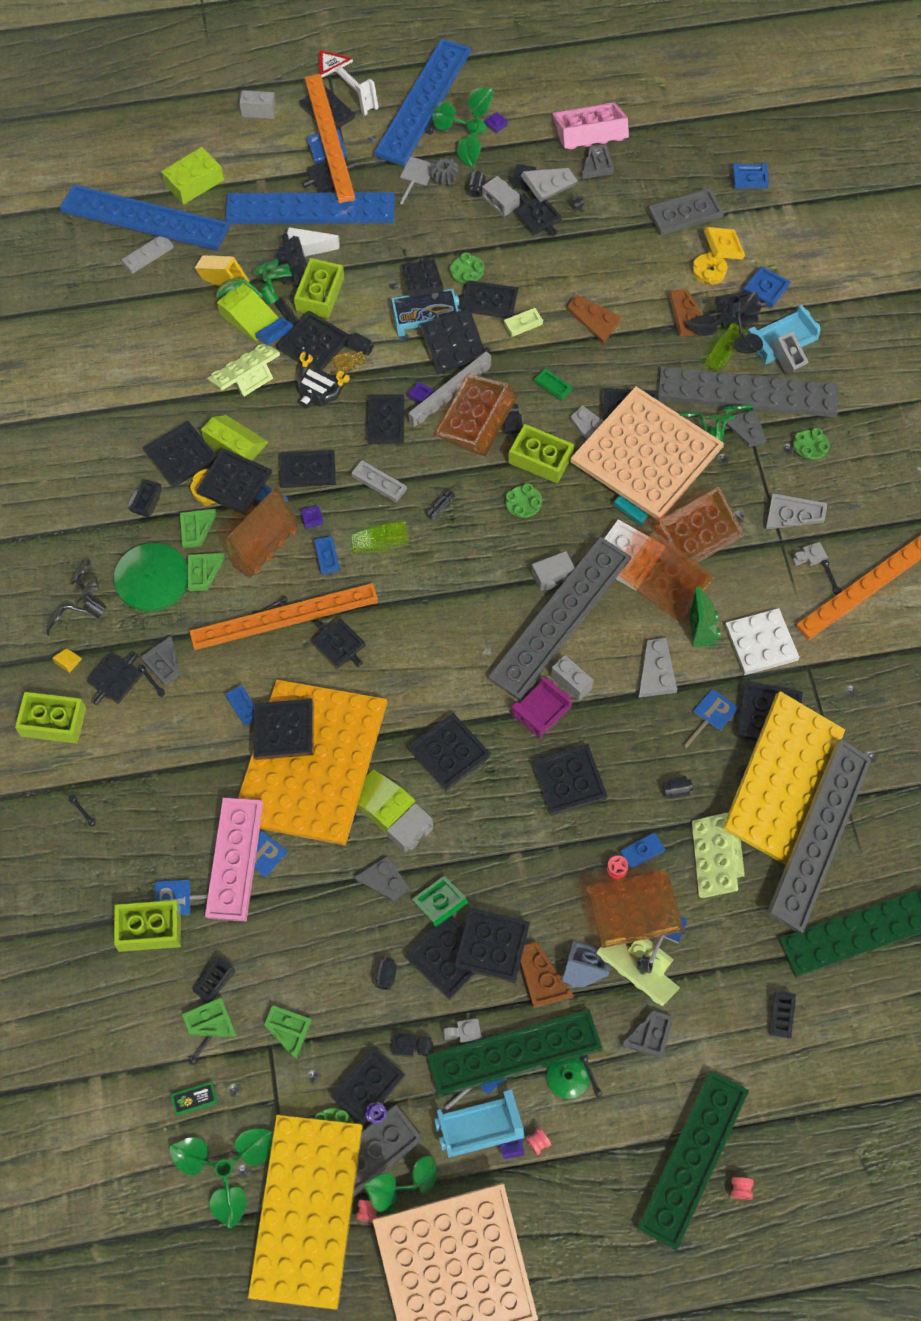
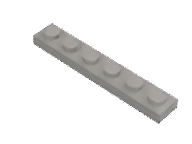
(447, 391)

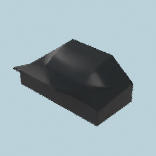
(145, 498)

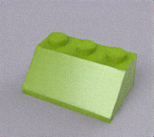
(229, 434)

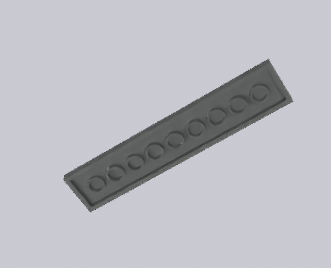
(740, 389)
(559, 618)
(819, 836)

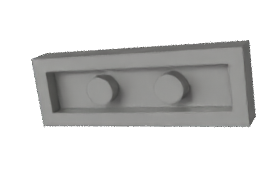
(147, 254)
(379, 481)

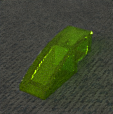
(724, 349)
(380, 538)

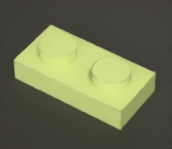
(523, 322)

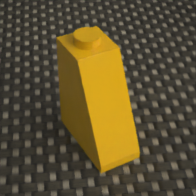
(219, 269)

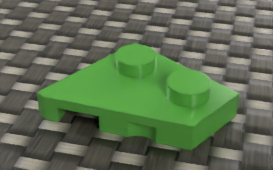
(196, 526)
(203, 569)
(209, 1020)
(288, 1029)

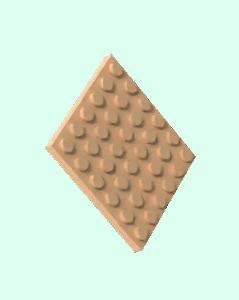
(647, 453)
(456, 1260)

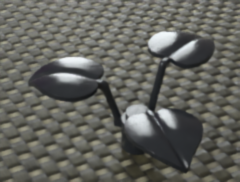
(748, 306)
(91, 605)

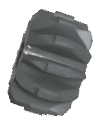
(444, 171)

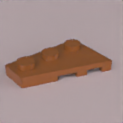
(684, 310)
(594, 317)
(542, 980)

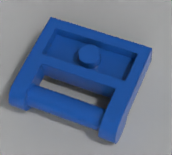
(750, 175)

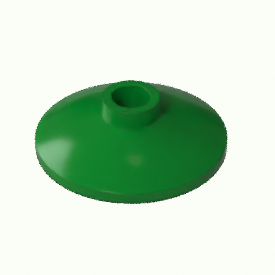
(565, 1087)

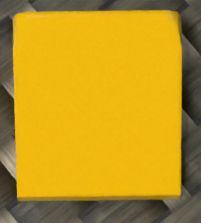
(67, 660)

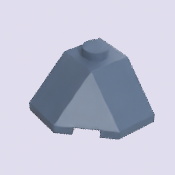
(584, 966)

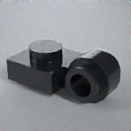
(513, 422)
(405, 1045)

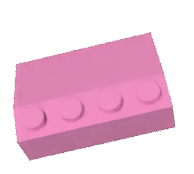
(591, 125)

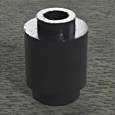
(475, 183)
(360, 343)
(677, 787)
(385, 973)

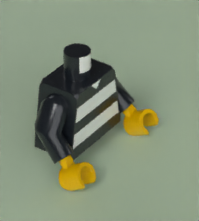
(316, 385)

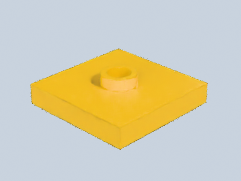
(724, 243)

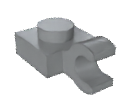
(812, 554)
(467, 1031)

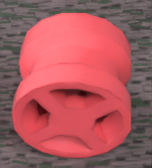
(617, 863)
(537, 1141)
(742, 1188)
(366, 1211)

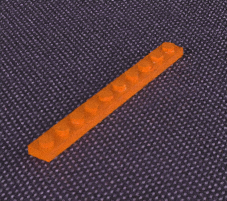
(329, 139)
(860, 590)
(283, 616)

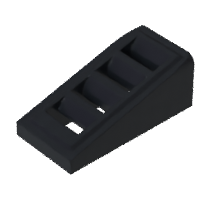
(214, 968)
(784, 996)

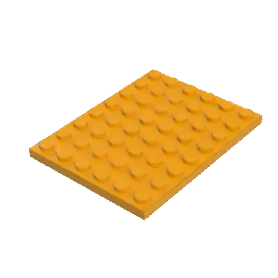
(320, 791)

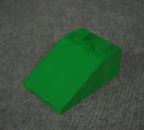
(703, 620)

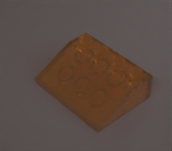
(477, 414)
(700, 525)
(261, 534)
(666, 575)
(634, 908)

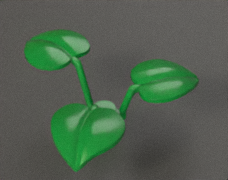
(479, 101)
(267, 289)
(717, 431)
(383, 1186)
(225, 1204)

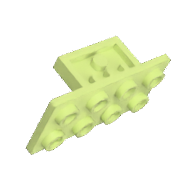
(247, 372)
(716, 856)
(625, 962)

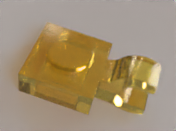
(347, 362)

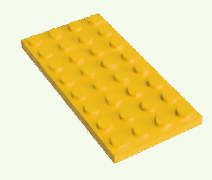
(782, 777)
(306, 1212)

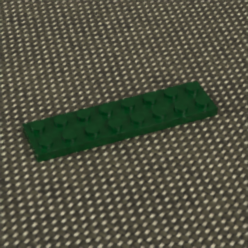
(853, 934)
(514, 1053)
(692, 1161)

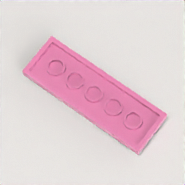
(234, 859)

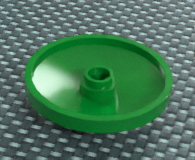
(151, 577)

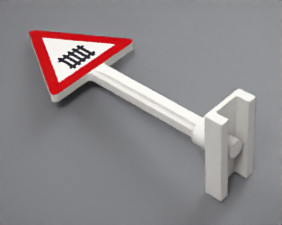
(333, 62)

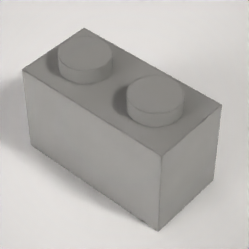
(258, 104)
(500, 196)
(789, 352)
(552, 571)
(572, 678)
(410, 828)

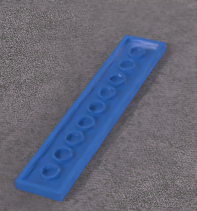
(418, 107)
(309, 208)
(145, 217)

